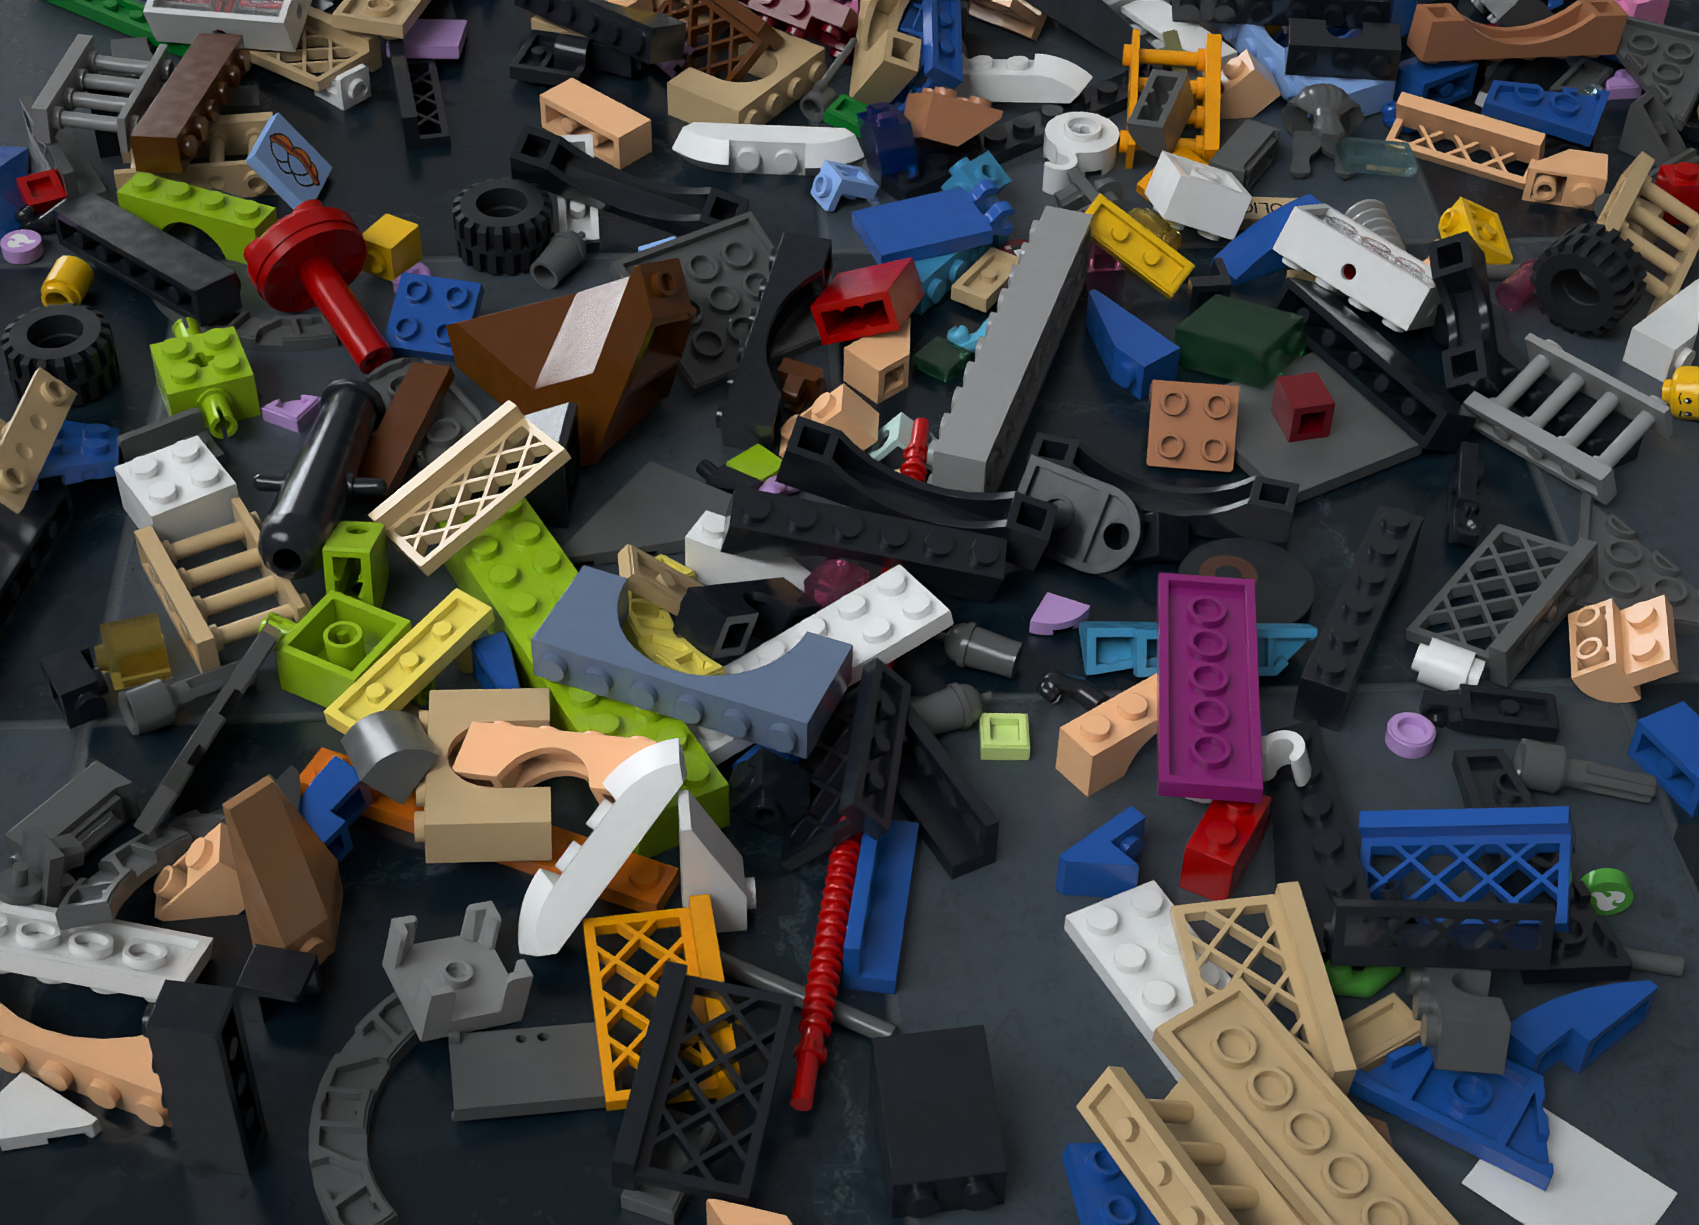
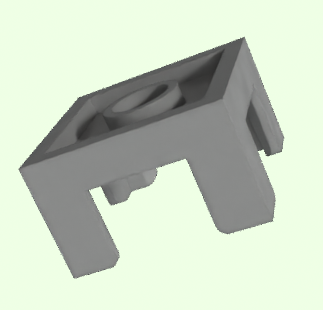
(455, 979)

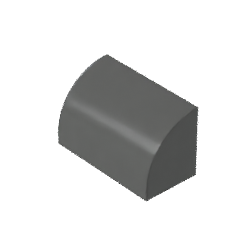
(1161, 111)
(390, 752)

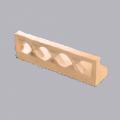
(1471, 130)

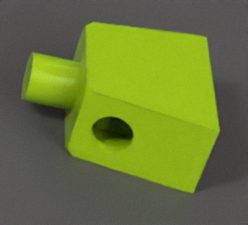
(357, 555)

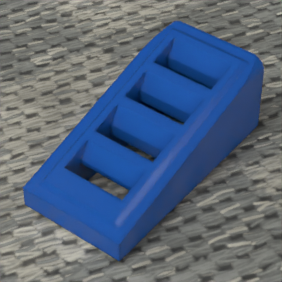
(494, 662)

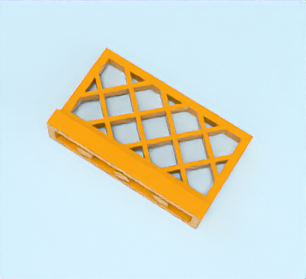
(703, 959)

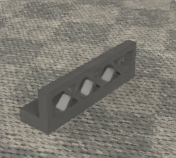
(66, 157)

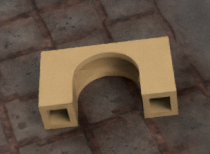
(882, 56)
(784, 75)
(472, 820)

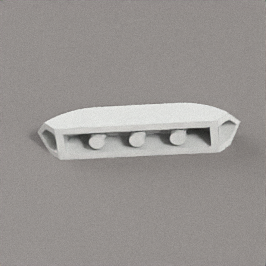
(1022, 80)
(766, 148)
(560, 902)

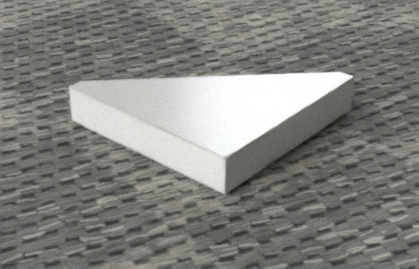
(35, 1113)

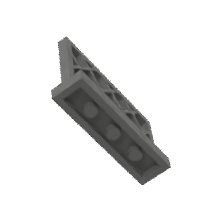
(1536, 611)

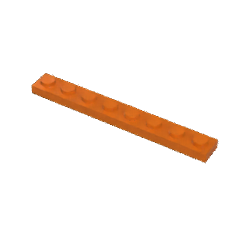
(638, 884)

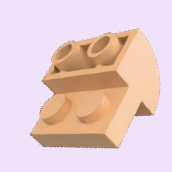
(1621, 648)

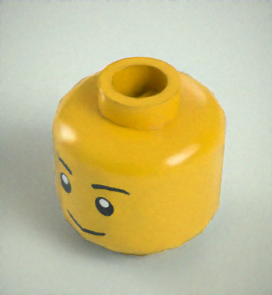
(1683, 393)

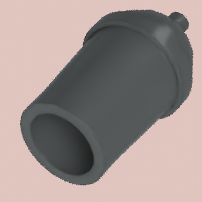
(559, 258)
(981, 649)
(951, 708)

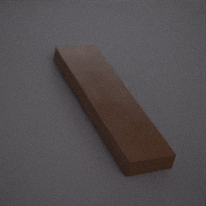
(405, 426)

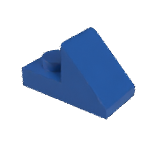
(1104, 859)

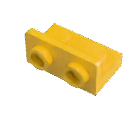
(1482, 226)

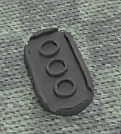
(452, 421)

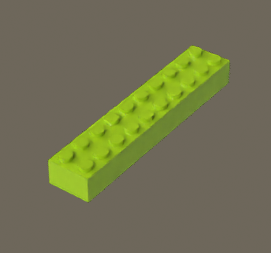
(522, 577)

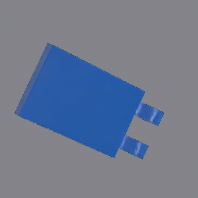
(933, 223)

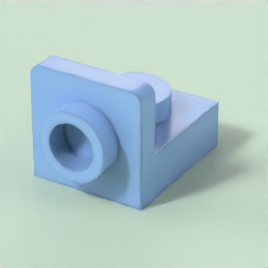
(841, 180)

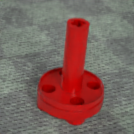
(311, 263)

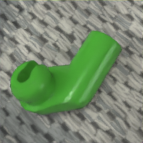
(1357, 982)

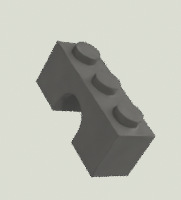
(1459, 1018)

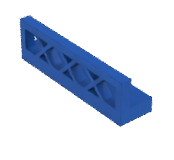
(879, 909)

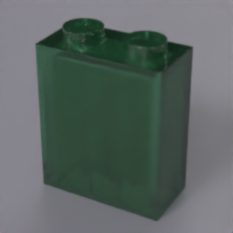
(1240, 340)

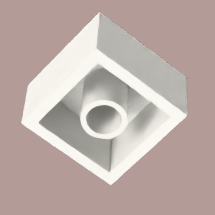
(1197, 196)
(177, 490)

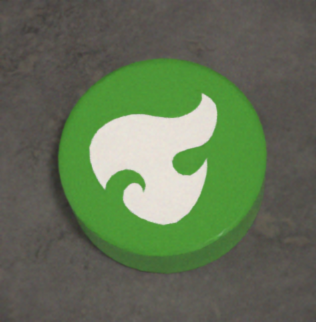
(1609, 890)

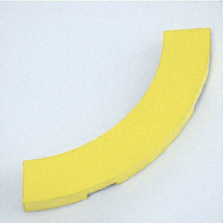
(652, 634)

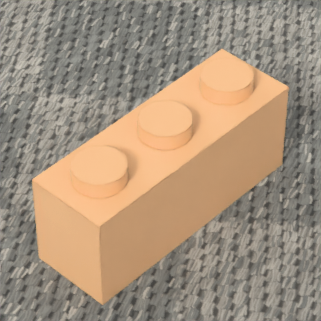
(617, 131)

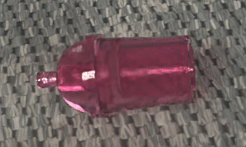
(1516, 289)

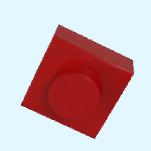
(41, 190)

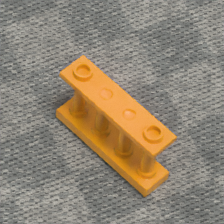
(1204, 88)

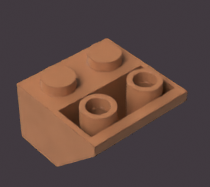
(947, 121)

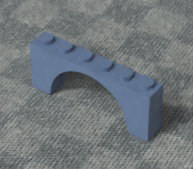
(771, 705)

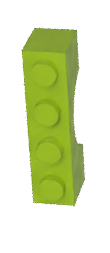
(223, 217)

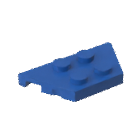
(82, 453)
(1478, 1112)

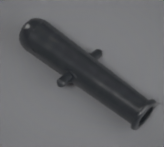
(321, 480)

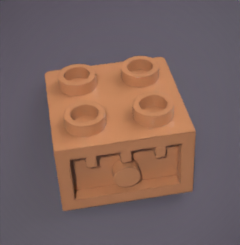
(1192, 426)

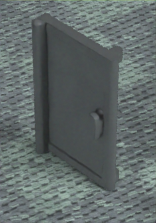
(509, 1078)

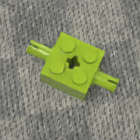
(206, 373)
(335, 647)

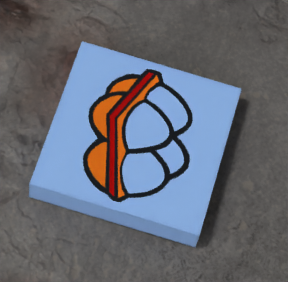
(288, 162)

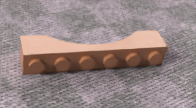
(1581, 29)

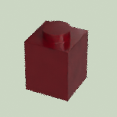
(1302, 407)

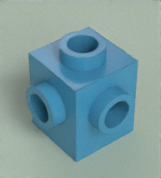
(969, 173)

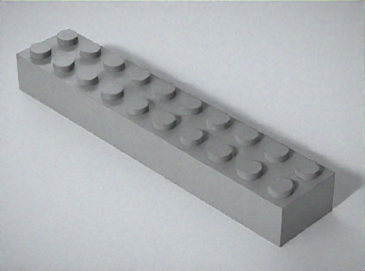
(1013, 356)

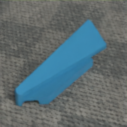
(1128, 645)

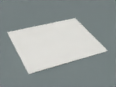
(1586, 1188)

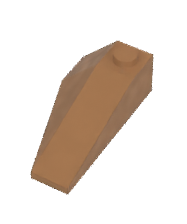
(283, 872)

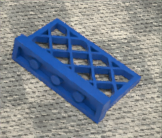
(941, 46)
(1466, 837)

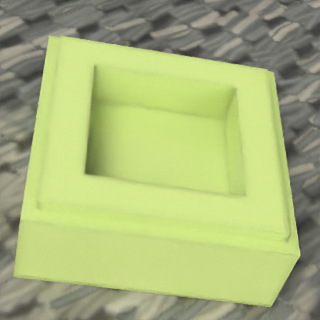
(1004, 736)

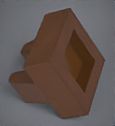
(800, 384)

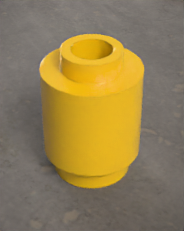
(67, 281)

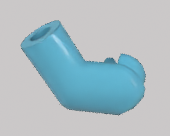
(964, 339)

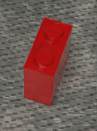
(867, 301)

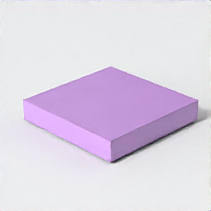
(434, 39)

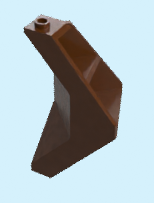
(597, 348)

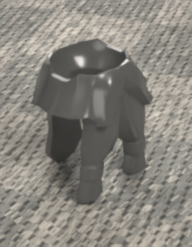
(1334, 118)

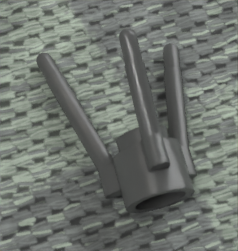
(821, 94)

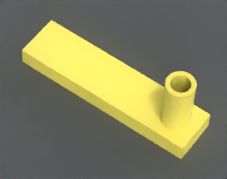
(415, 660)

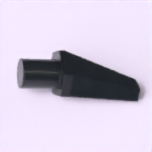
(726, 478)

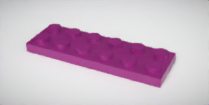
(1208, 689)

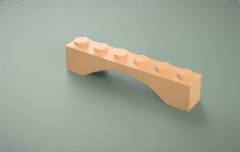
(105, 1070)

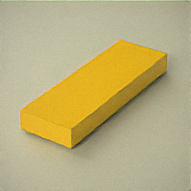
(1137, 247)

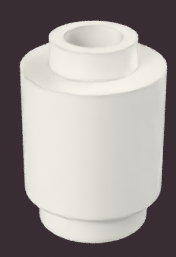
(1446, 665)

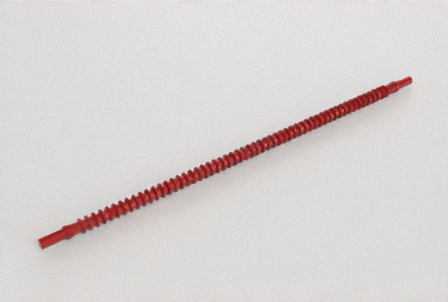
(837, 896)

